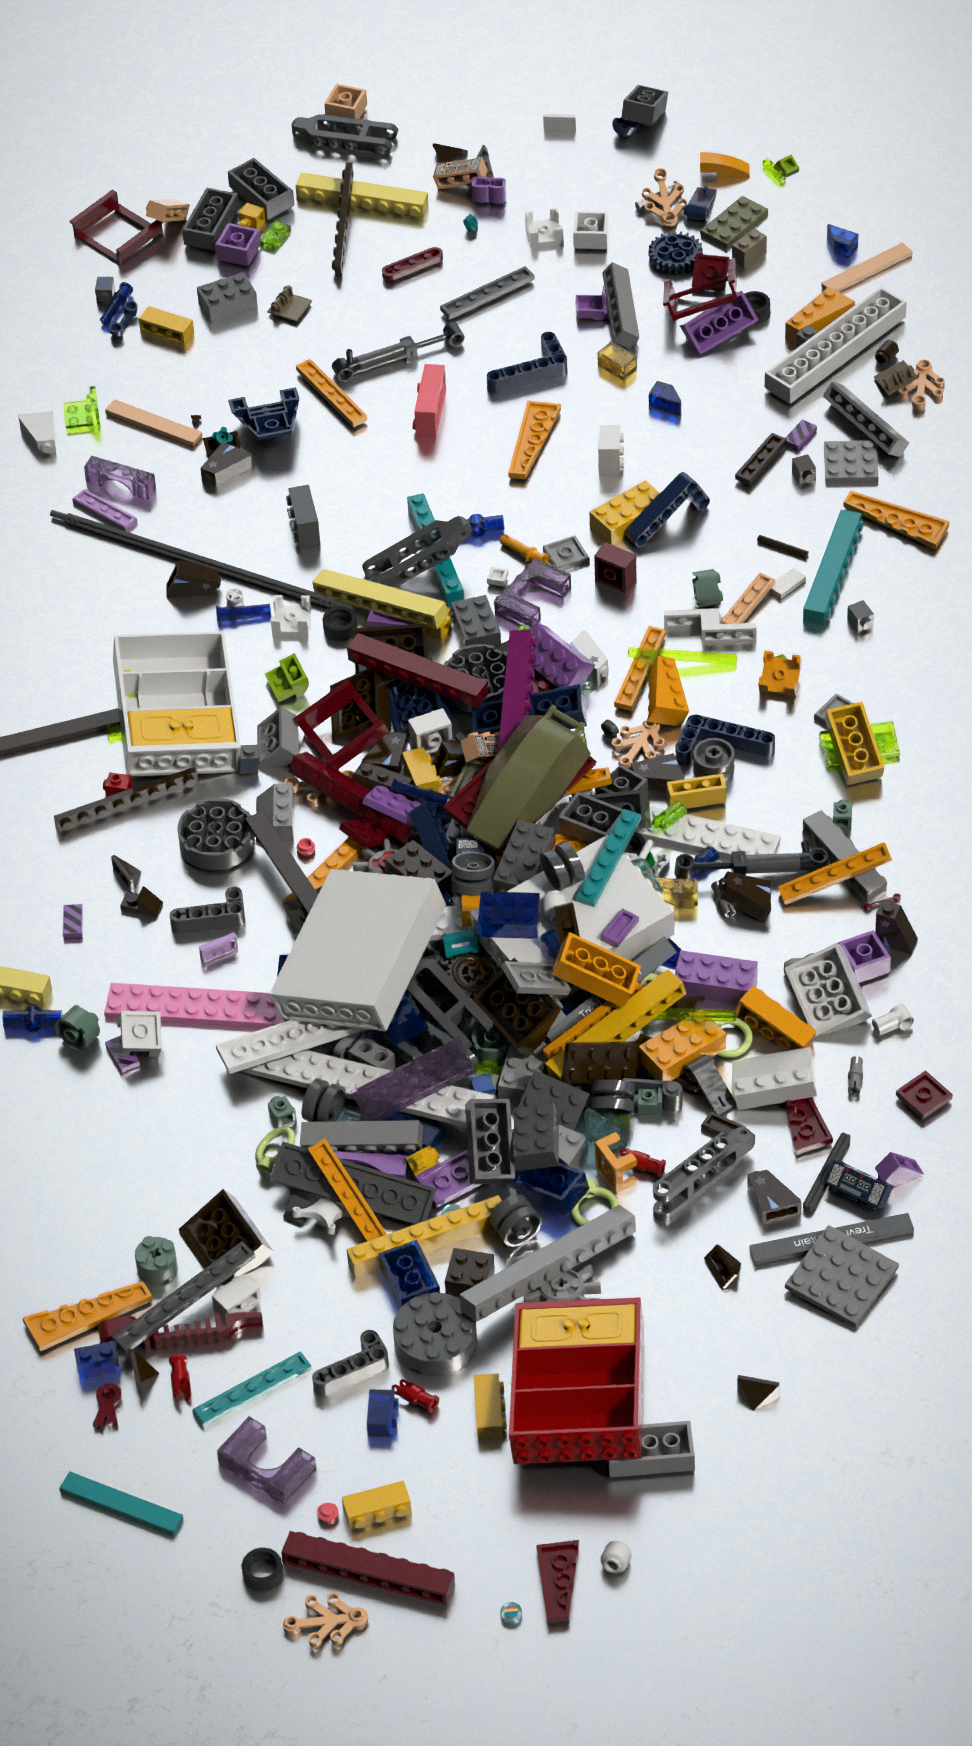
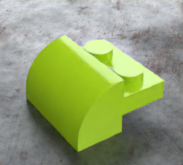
(288, 678)

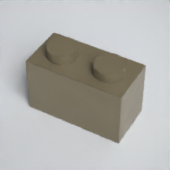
(749, 247)

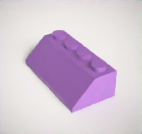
(718, 323)

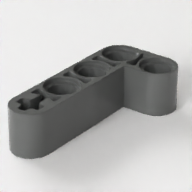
(210, 916)
(329, 1378)

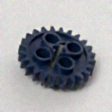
(674, 251)

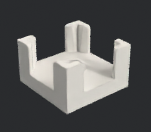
(544, 232)
(291, 619)
(139, 1032)

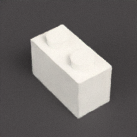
(236, 1295)

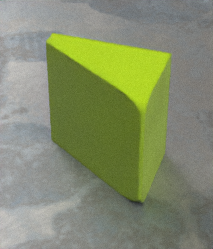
(787, 164)

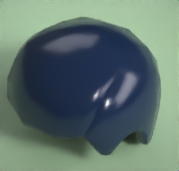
(623, 127)

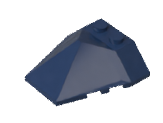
(268, 419)

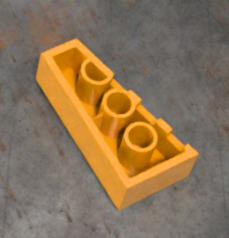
(818, 312)
(666, 694)
(774, 1020)

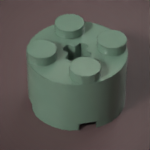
(706, 587)
(77, 1028)
(490, 1045)
(156, 1260)

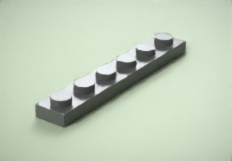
(487, 292)

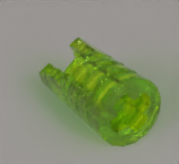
(670, 816)

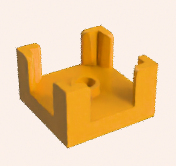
(780, 675)
(612, 1166)

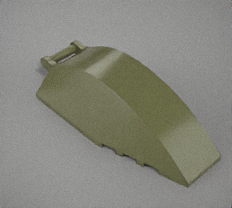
(527, 776)

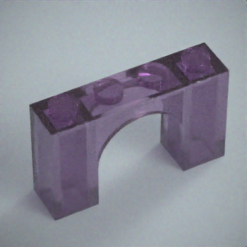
(534, 576)
(278, 1482)

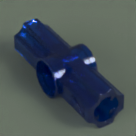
(481, 524)
(31, 1018)

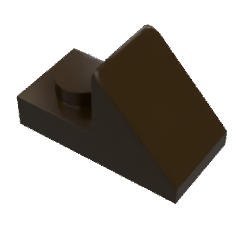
(143, 903)
(565, 920)

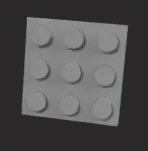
(850, 461)

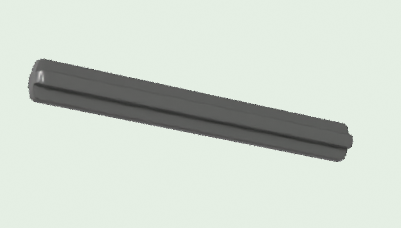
(819, 1185)

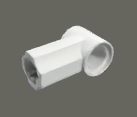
(898, 1017)

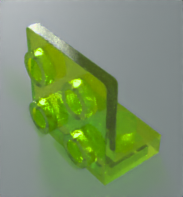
(82, 412)

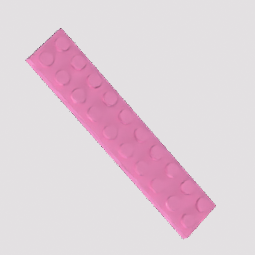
(194, 1005)

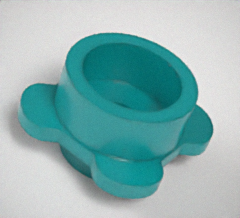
(470, 222)
(223, 431)

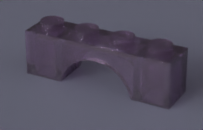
(139, 482)

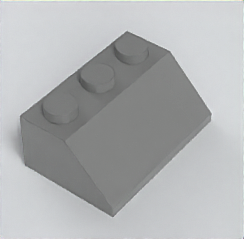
(277, 739)
(278, 807)

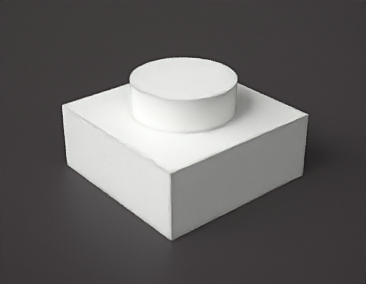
(497, 576)

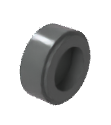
(609, 728)

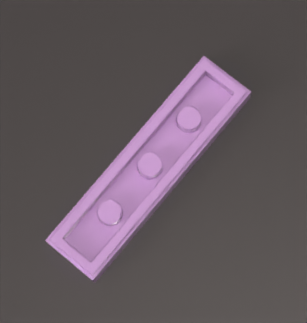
(104, 510)

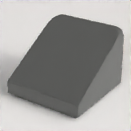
(295, 1201)

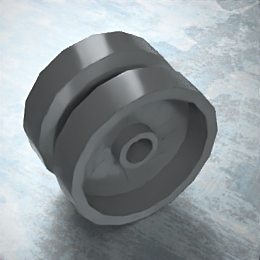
(714, 757)
(562, 866)
(472, 873)
(612, 1096)
(323, 1101)
(515, 1220)

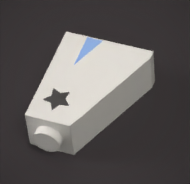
(587, 646)

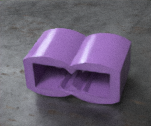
(489, 189)

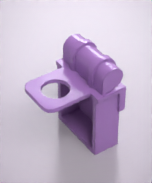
(592, 306)

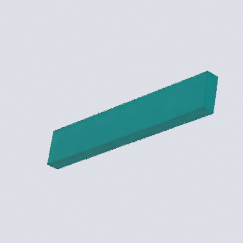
(251, 1389)
(121, 1503)

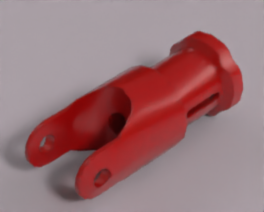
(646, 1163)
(180, 1376)
(416, 1395)

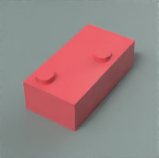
(430, 401)

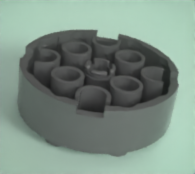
(484, 663)
(215, 834)
(434, 1334)

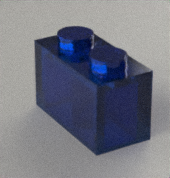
(97, 1360)
(381, 1413)

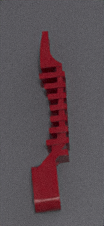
(234, 1323)

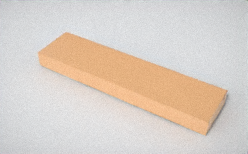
(749, 599)

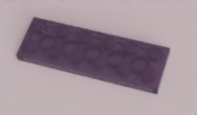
(414, 1081)

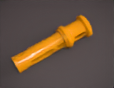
(528, 553)

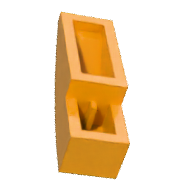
(723, 165)

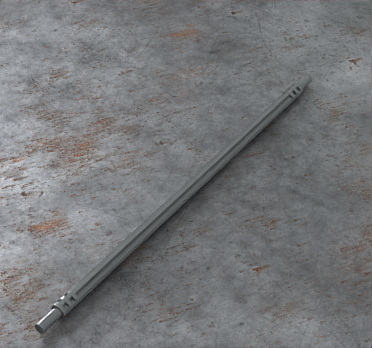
(190, 557)

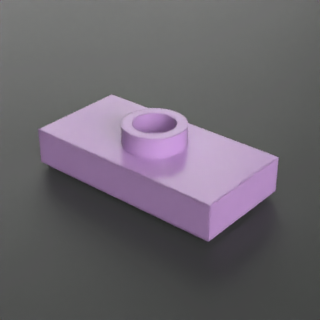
(218, 947)

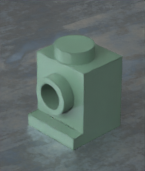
(842, 810)
(649, 1101)
(279, 1108)

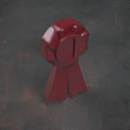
(108, 1397)

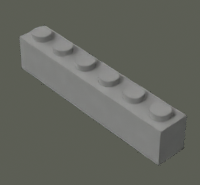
(620, 305)
(866, 419)
(828, 836)
(364, 1135)

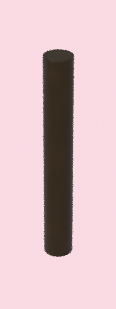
(781, 545)

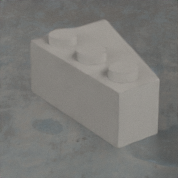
(572, 1147)

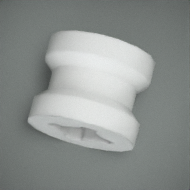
(235, 597)

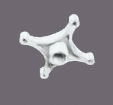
(324, 1212)

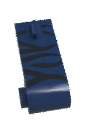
(699, 204)

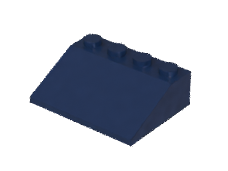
(411, 701)

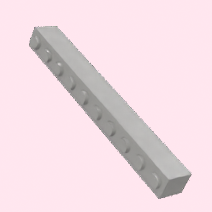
(547, 1263)

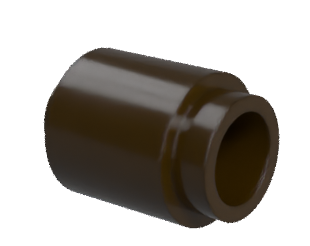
(886, 352)

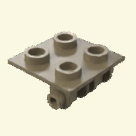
(289, 305)
(896, 377)

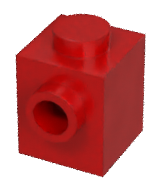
(117, 783)

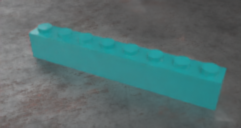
(832, 567)
(443, 572)

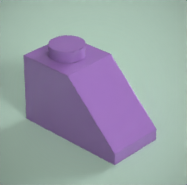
(898, 1169)

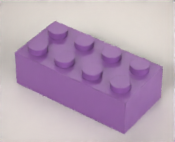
(558, 659)
(716, 976)

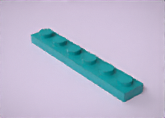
(608, 858)

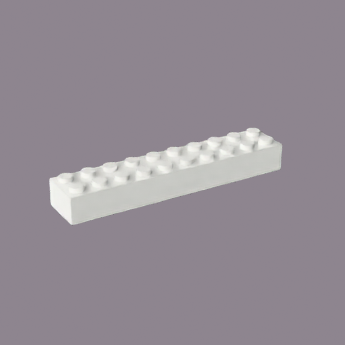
(835, 344)

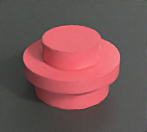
(305, 847)
(327, 1512)

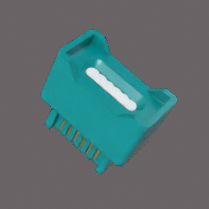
(459, 943)

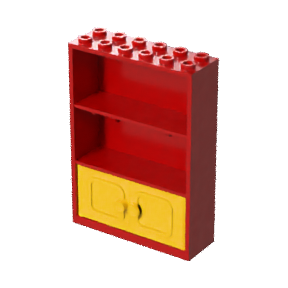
(577, 1381)

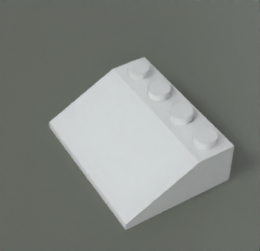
(828, 990)
(773, 1078)

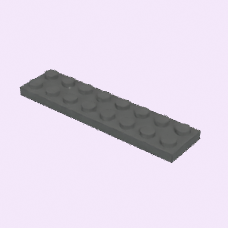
(383, 1192)

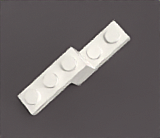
(710, 625)

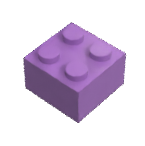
(238, 244)
(866, 956)

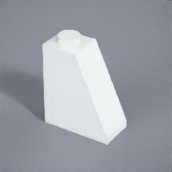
(39, 430)

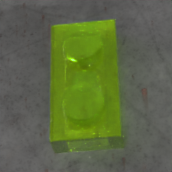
(275, 235)
(488, 1066)

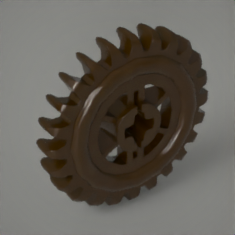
(476, 960)

